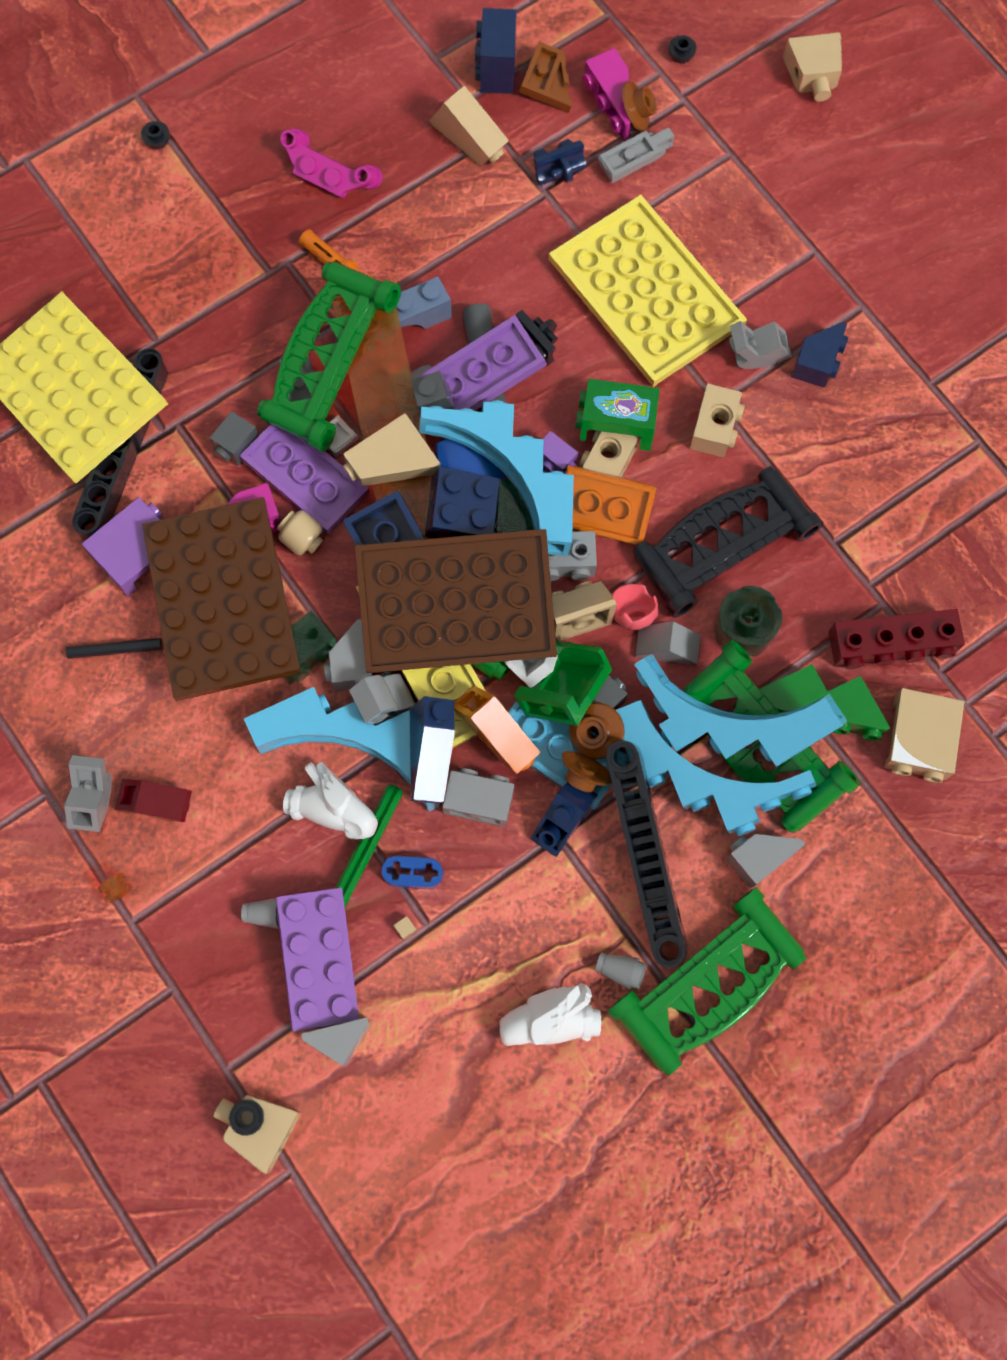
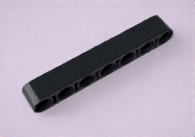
(121, 459)

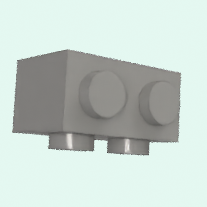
(581, 559)
(478, 797)

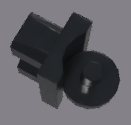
(541, 334)

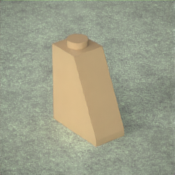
(470, 127)
(391, 455)

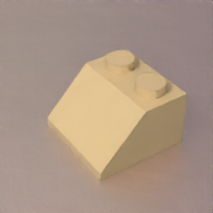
(582, 610)

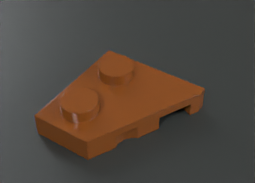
(547, 77)

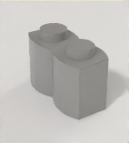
(381, 697)

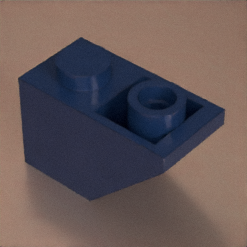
(818, 355)
(563, 818)

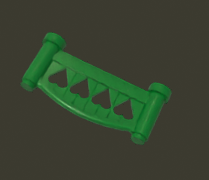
(307, 416)
(726, 680)
(648, 1017)

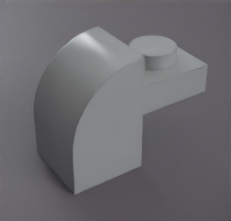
(759, 346)
(89, 793)

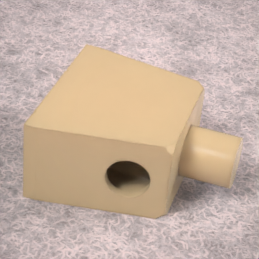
(814, 63)
(266, 1144)

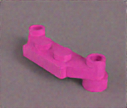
(324, 170)

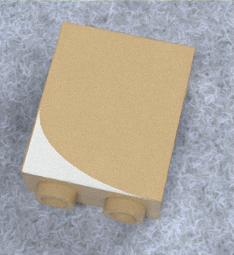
(925, 735)

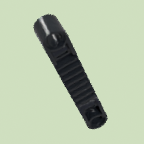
(647, 854)

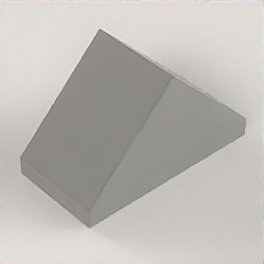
(668, 643)
(340, 1040)

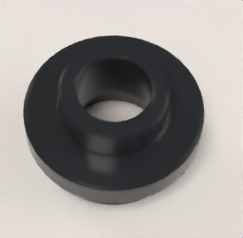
(684, 54)
(158, 140)
(236, 1113)

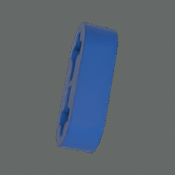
(412, 864)

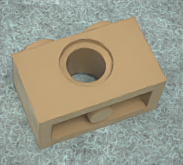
(723, 405)
(621, 445)

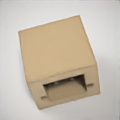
(405, 928)

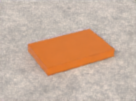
(611, 505)

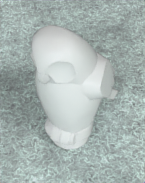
(330, 804)
(552, 1018)

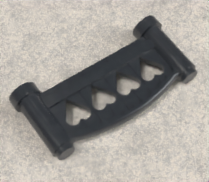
(677, 580)

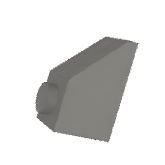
(347, 659)
(761, 855)

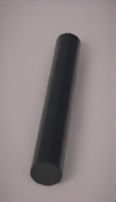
(114, 648)

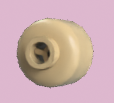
(300, 532)

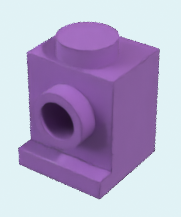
(557, 454)

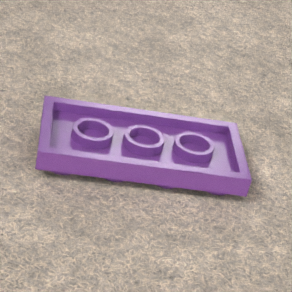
(490, 365)
(304, 476)
(316, 959)

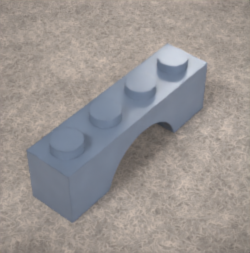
(423, 305)

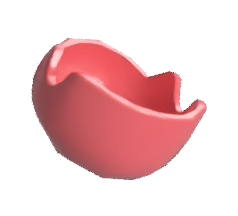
(634, 607)

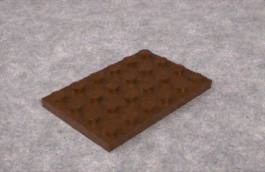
(220, 599)
(456, 601)

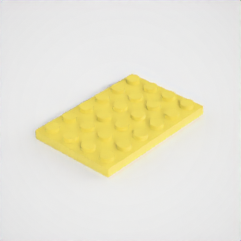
(646, 290)
(73, 387)

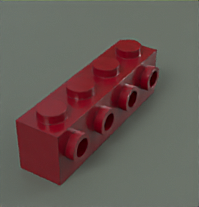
(896, 638)

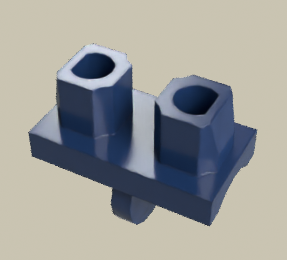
(559, 162)

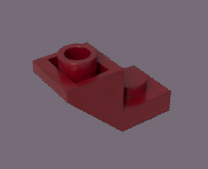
(153, 800)

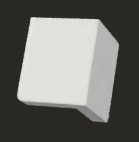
(532, 670)

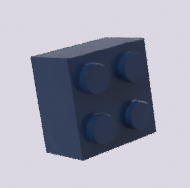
(496, 50)
(461, 504)
(384, 522)

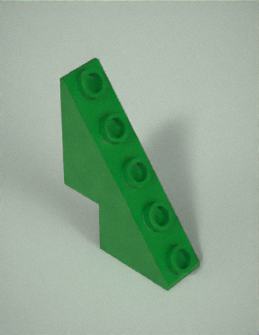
(852, 699)

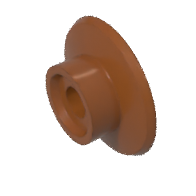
(638, 104)
(609, 726)
(584, 772)

